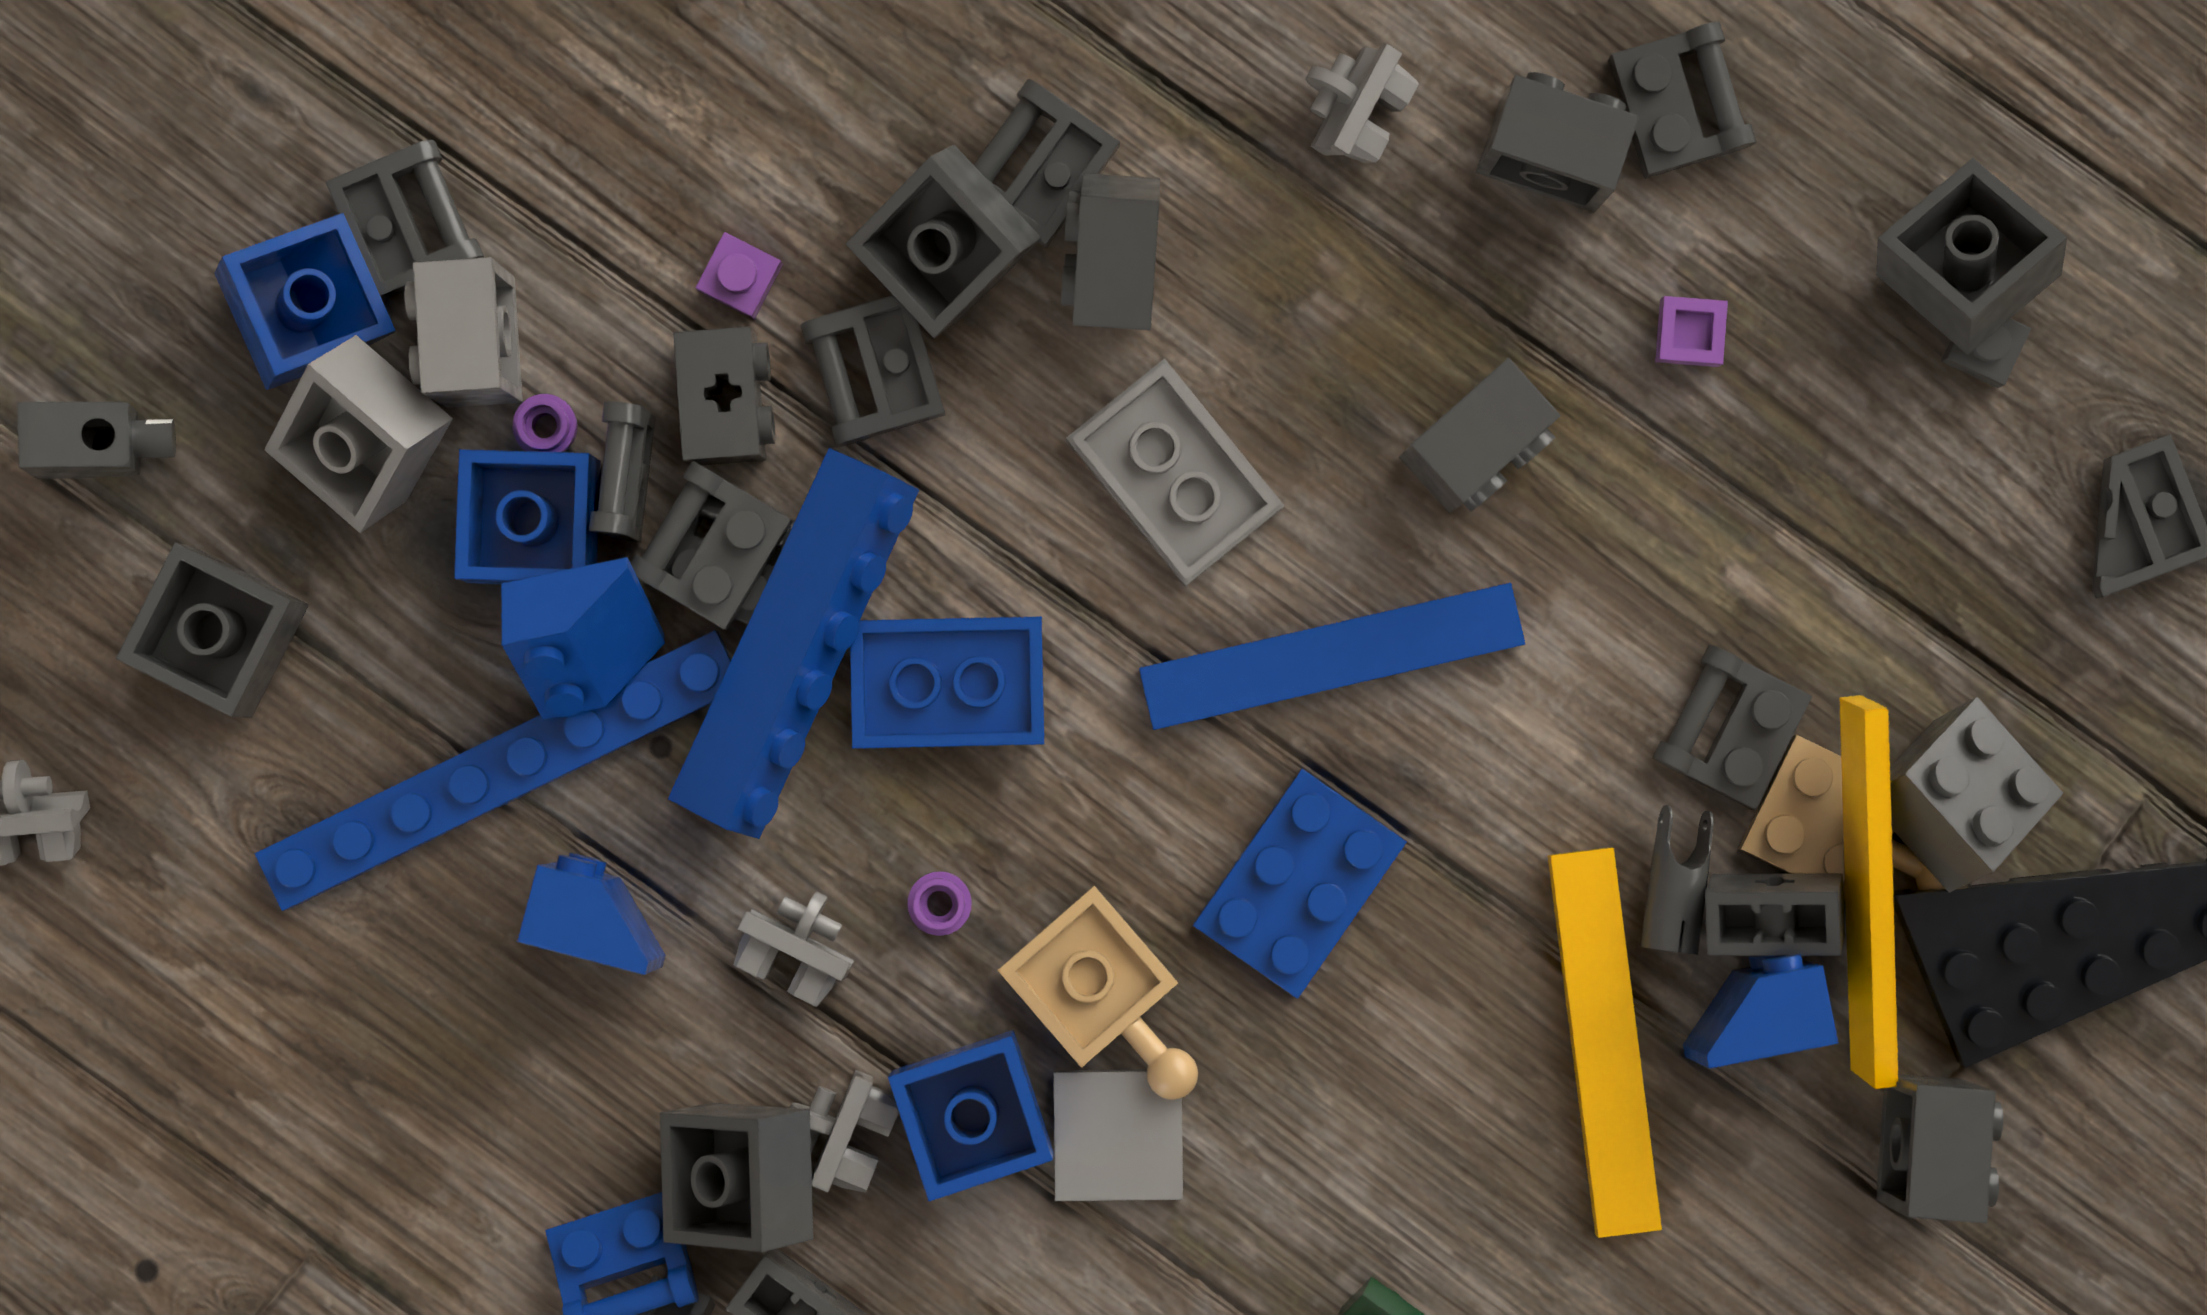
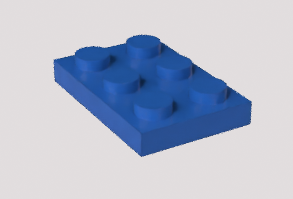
(947, 682)
(1299, 883)

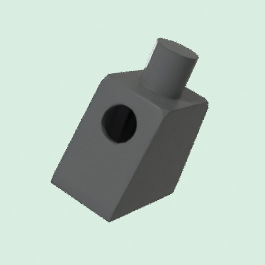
(61, 437)

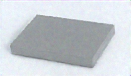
(1175, 472)

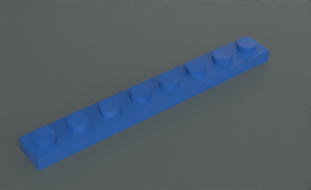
(491, 775)

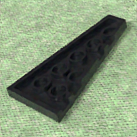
(2050, 947)

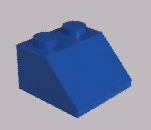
(302, 297)
(578, 634)
(588, 916)
(1764, 1013)

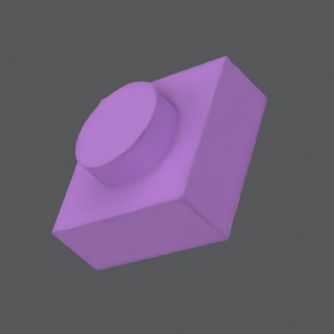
(739, 275)
(1691, 331)

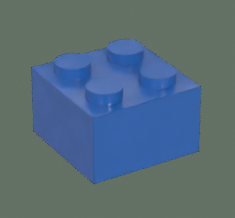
(524, 514)
(971, 1115)

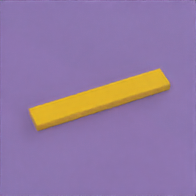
(1869, 890)
(1604, 1042)

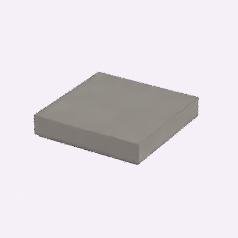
(1115, 1138)

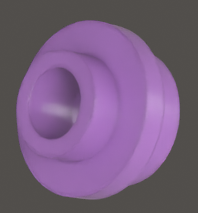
(531, 411)
(933, 923)

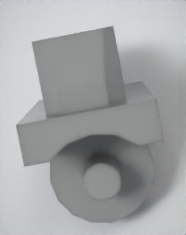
(1349, 96)
(32, 808)
(767, 937)
(861, 1105)

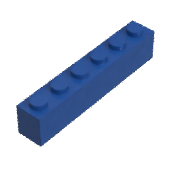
(794, 644)

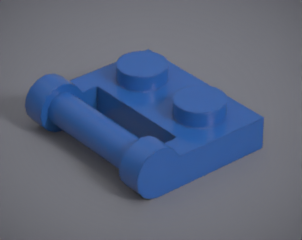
(616, 1246)

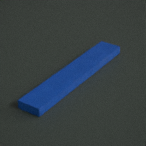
(1332, 656)

